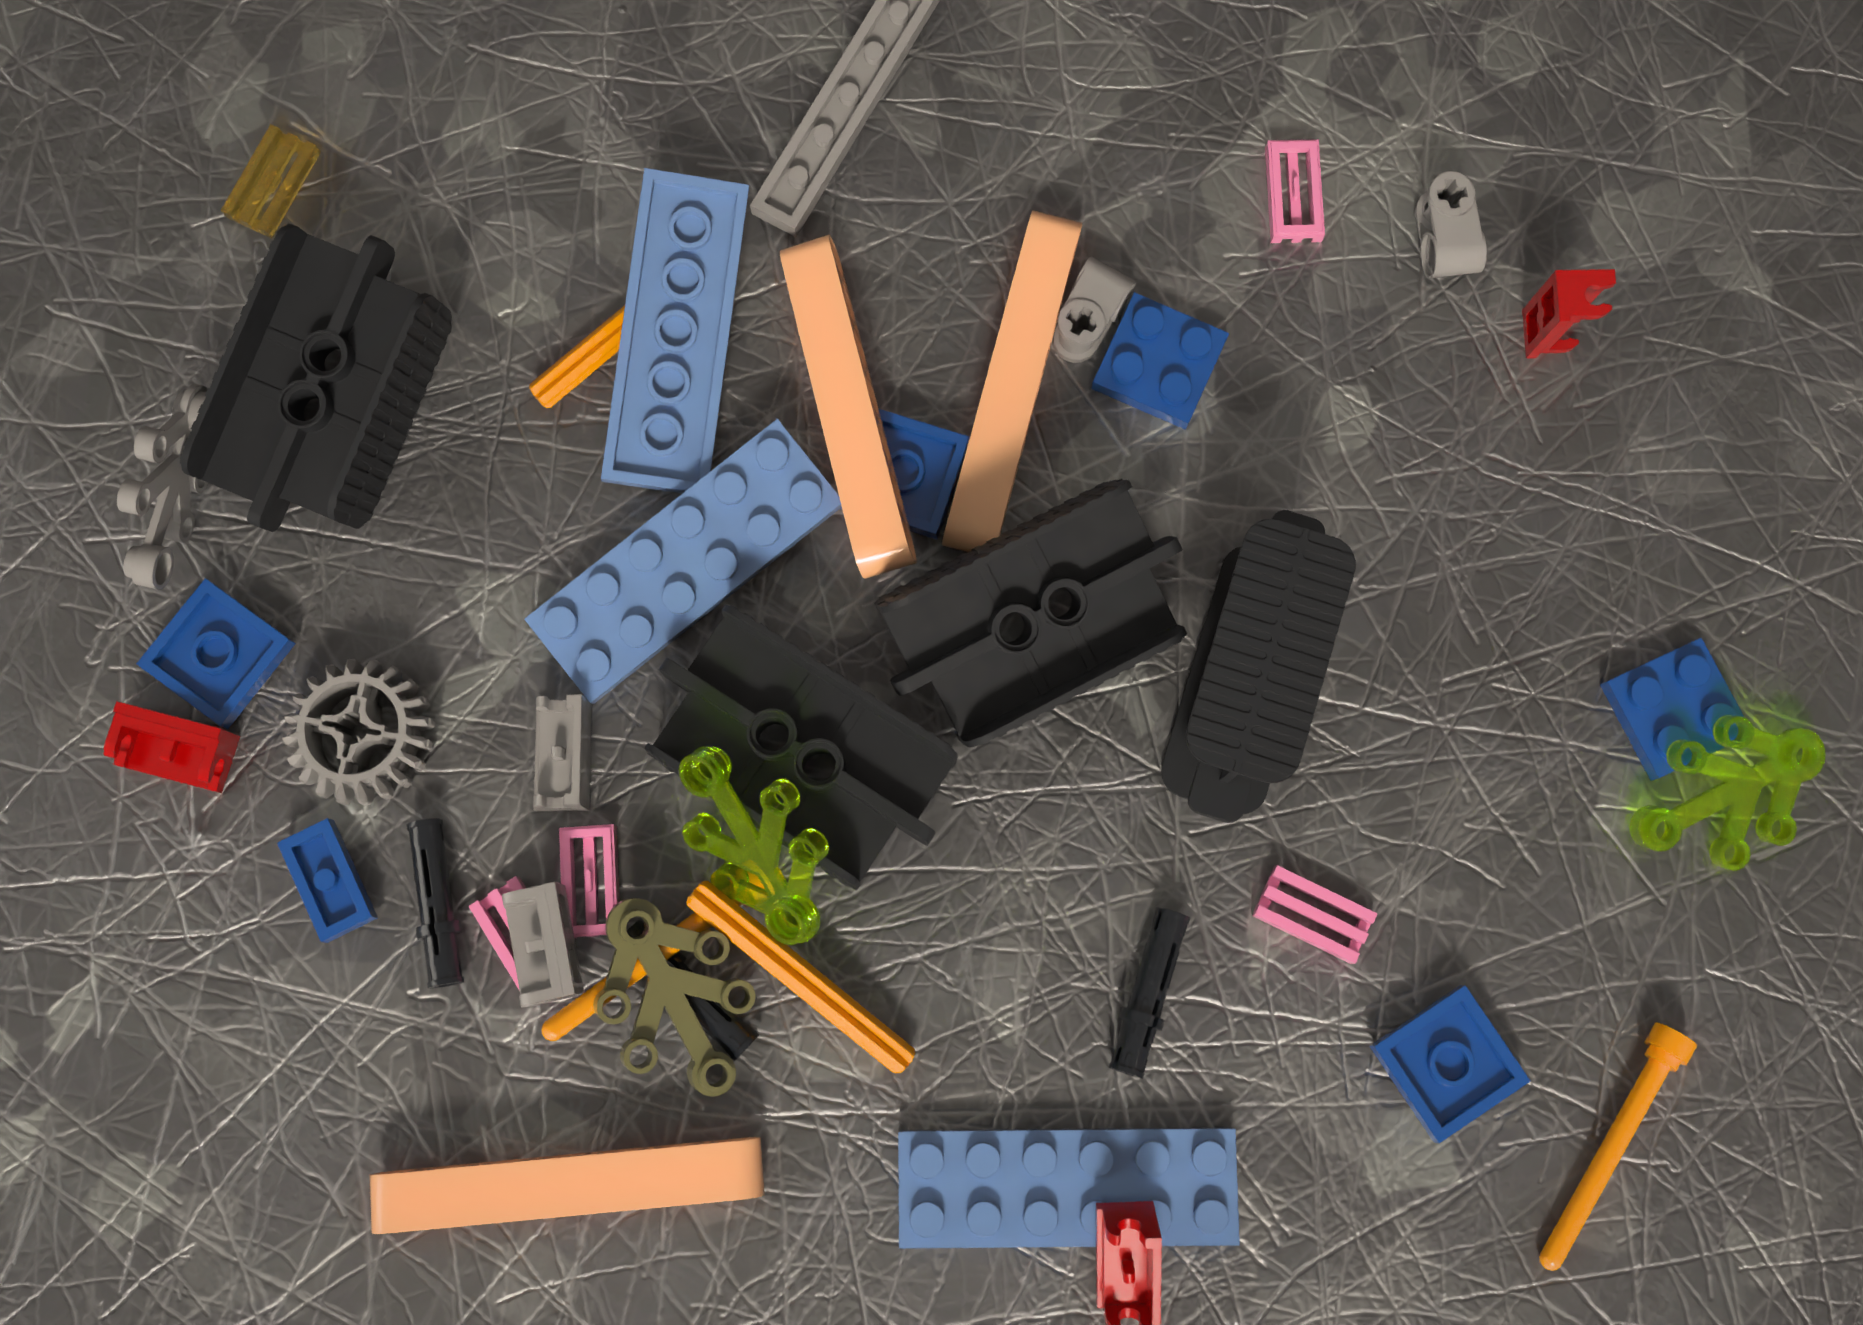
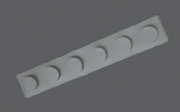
(840, 112)

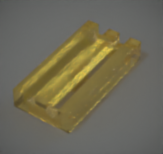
(263, 177)

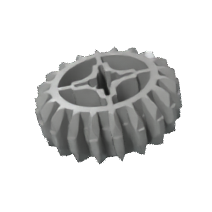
(354, 753)

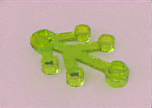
(1739, 790)
(786, 905)

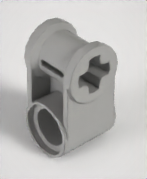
(1450, 228)
(1093, 306)

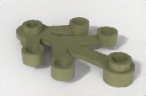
(667, 990)

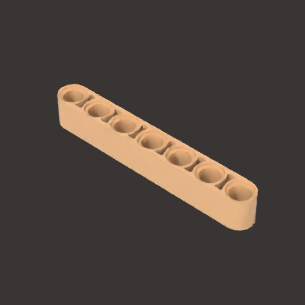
(1012, 382)
(847, 408)
(566, 1185)

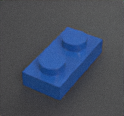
(327, 880)

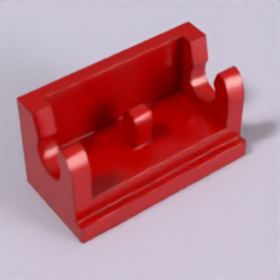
(1559, 305)
(170, 747)
(1128, 1262)

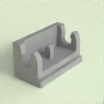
(562, 754)
(543, 944)

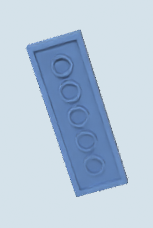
(675, 331)
(684, 561)
(1046, 1182)

